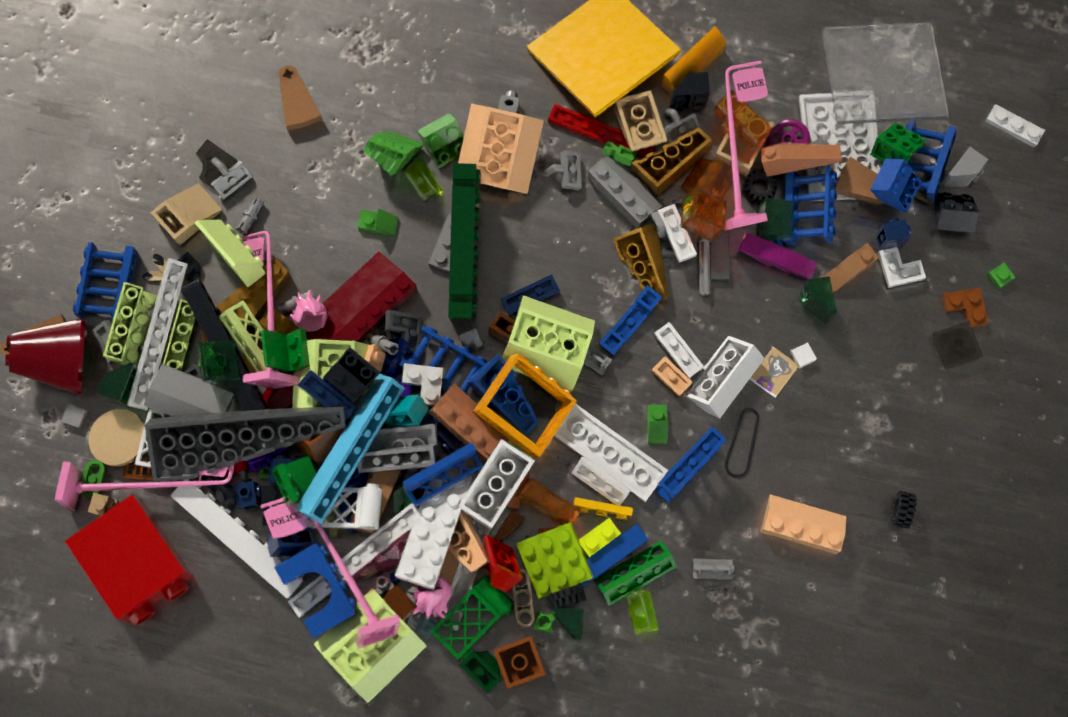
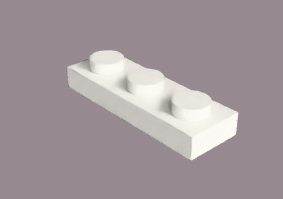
(1015, 125)
(676, 235)
(678, 350)
(601, 481)

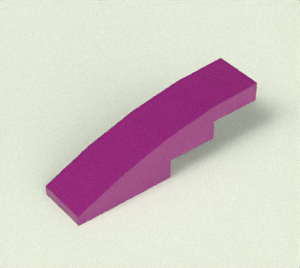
(777, 256)

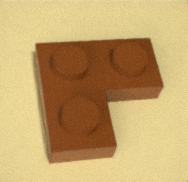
(971, 302)

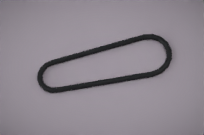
(733, 440)

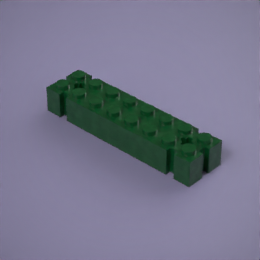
(462, 246)

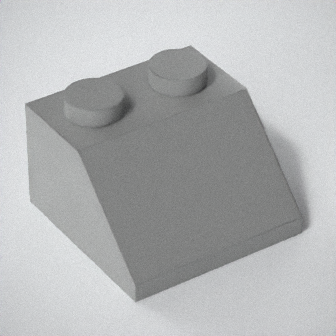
(967, 169)

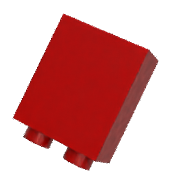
(130, 560)

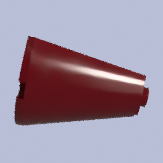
(49, 354)

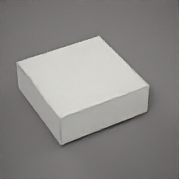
(803, 355)

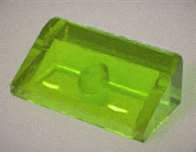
(423, 180)
(642, 612)

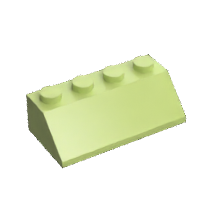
(232, 250)

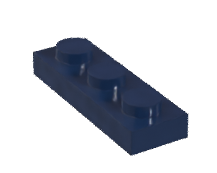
(538, 290)
(325, 394)

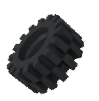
(759, 176)
(903, 509)
(567, 597)

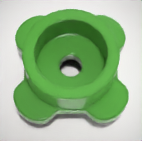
(547, 627)

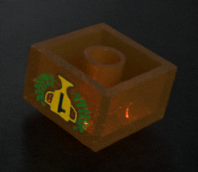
(703, 214)

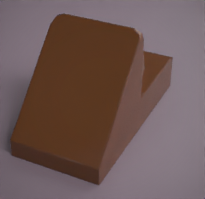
(399, 602)

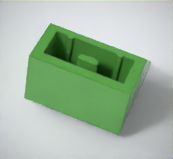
(442, 140)

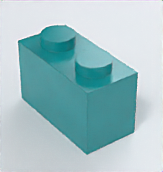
(407, 411)

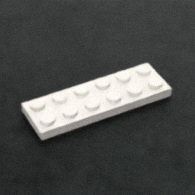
(610, 452)
(432, 533)

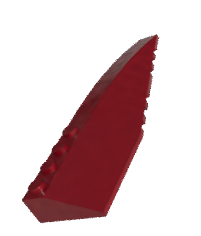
(355, 311)

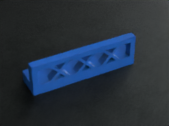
(439, 468)

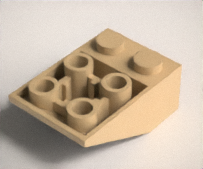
(182, 210)

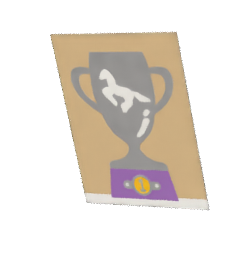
(774, 372)

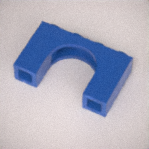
(340, 605)

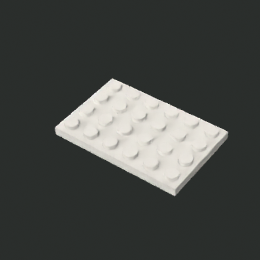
(854, 139)

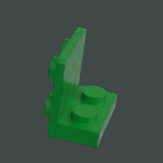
(896, 143)
(286, 351)
(294, 479)

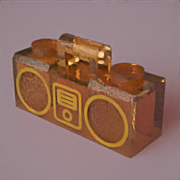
(746, 121)
(547, 502)

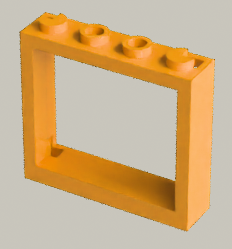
(549, 384)

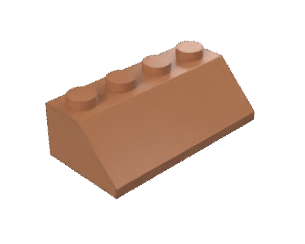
(456, 414)

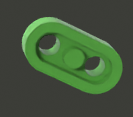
(91, 478)

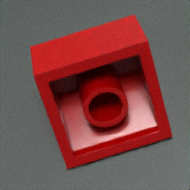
(502, 564)

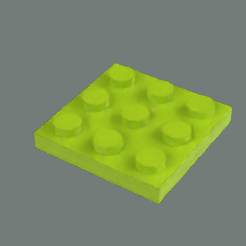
(555, 560)

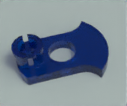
(393, 365)

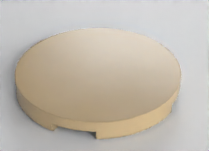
(116, 437)

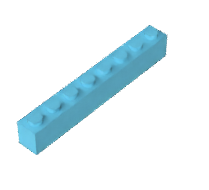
(350, 448)

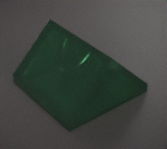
(779, 219)
(218, 361)
(571, 620)

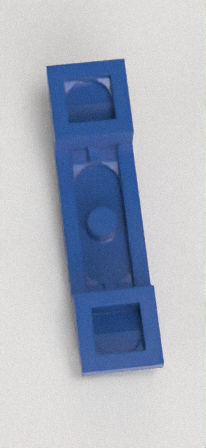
(631, 320)

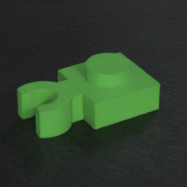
(620, 154)

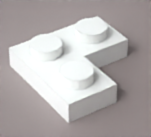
(899, 273)
(427, 377)

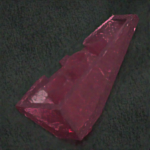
(384, 561)

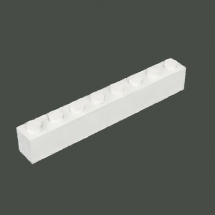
(234, 535)

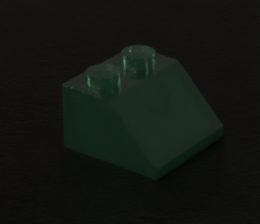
(819, 298)
(118, 385)

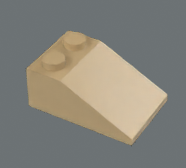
(640, 121)

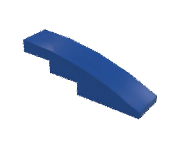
(615, 551)

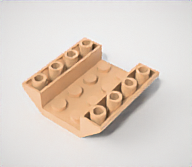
(501, 146)

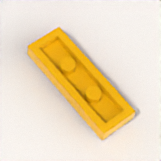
(603, 509)

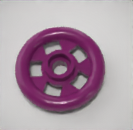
(796, 125)

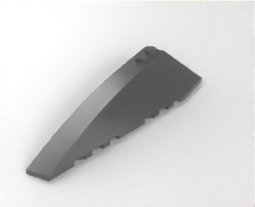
(217, 440)

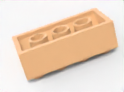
(804, 524)

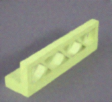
(241, 335)

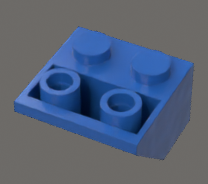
(896, 184)

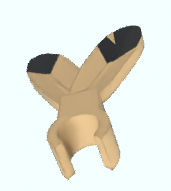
(157, 275)

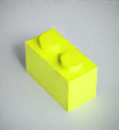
(599, 537)

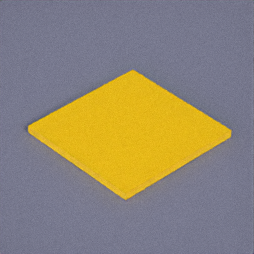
(603, 52)

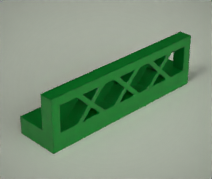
(637, 575)

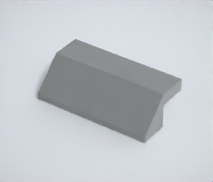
(185, 395)
(401, 449)

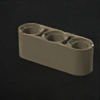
(520, 609)

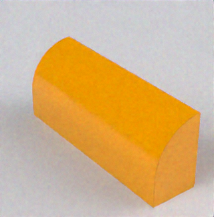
(695, 60)

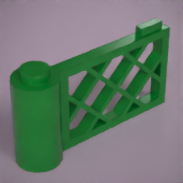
(494, 600)

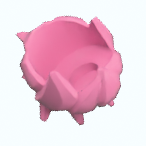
(309, 313)
(433, 600)

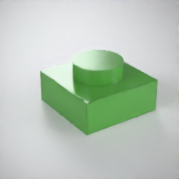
(1001, 275)

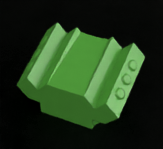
(392, 150)

